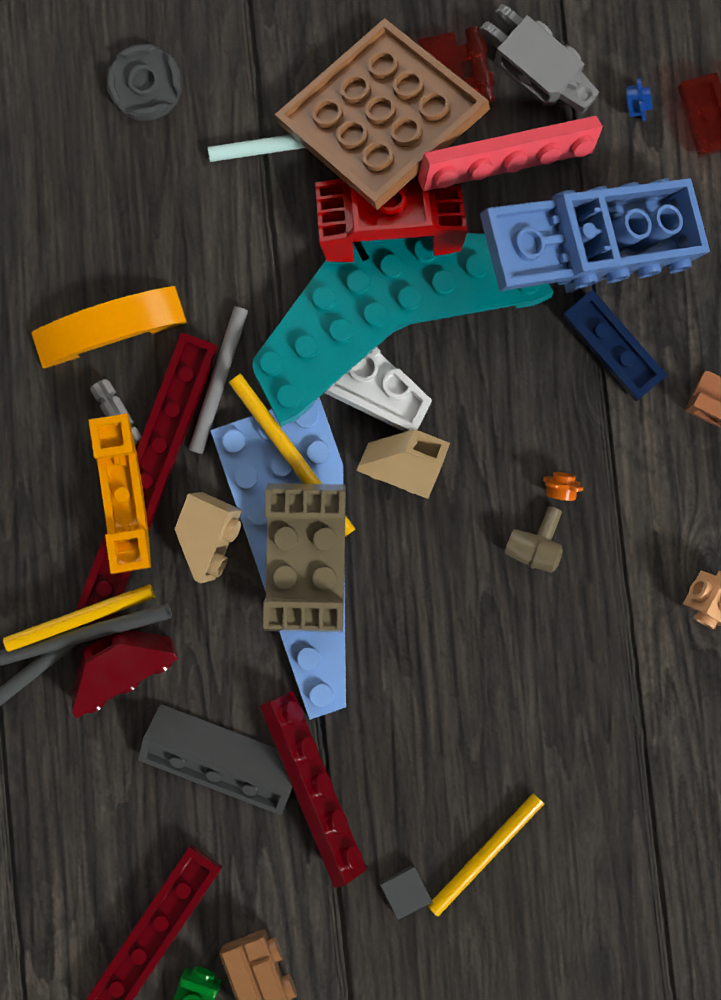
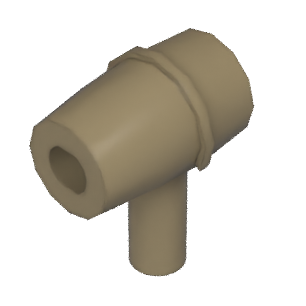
(537, 549)

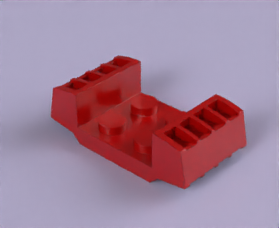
(410, 213)

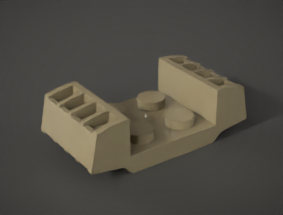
(304, 557)

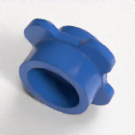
(639, 99)

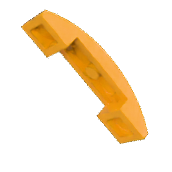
(107, 324)
(121, 493)

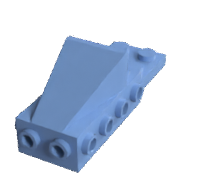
(596, 235)

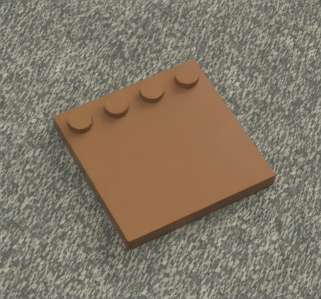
(381, 112)

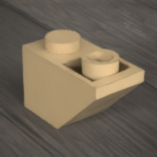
(406, 461)
(205, 532)

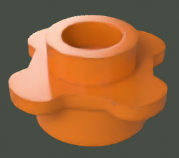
(562, 486)

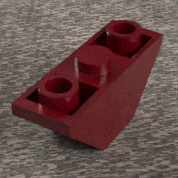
(117, 666)

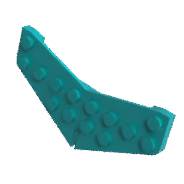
(361, 303)

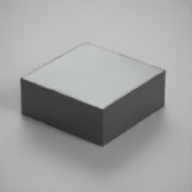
(406, 891)

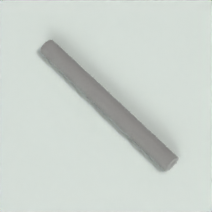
(218, 380)

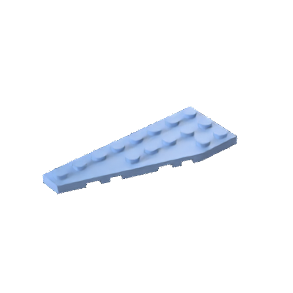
(249, 465)

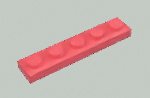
(508, 153)

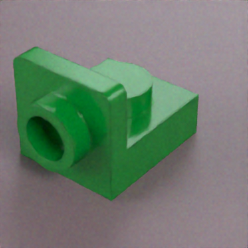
(197, 985)

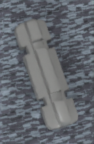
(111, 404)

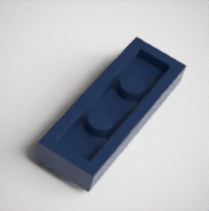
(614, 345)

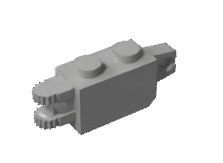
(539, 61)

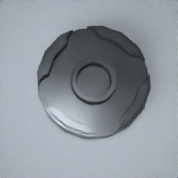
(144, 82)

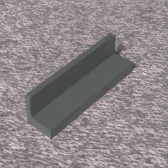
(216, 759)

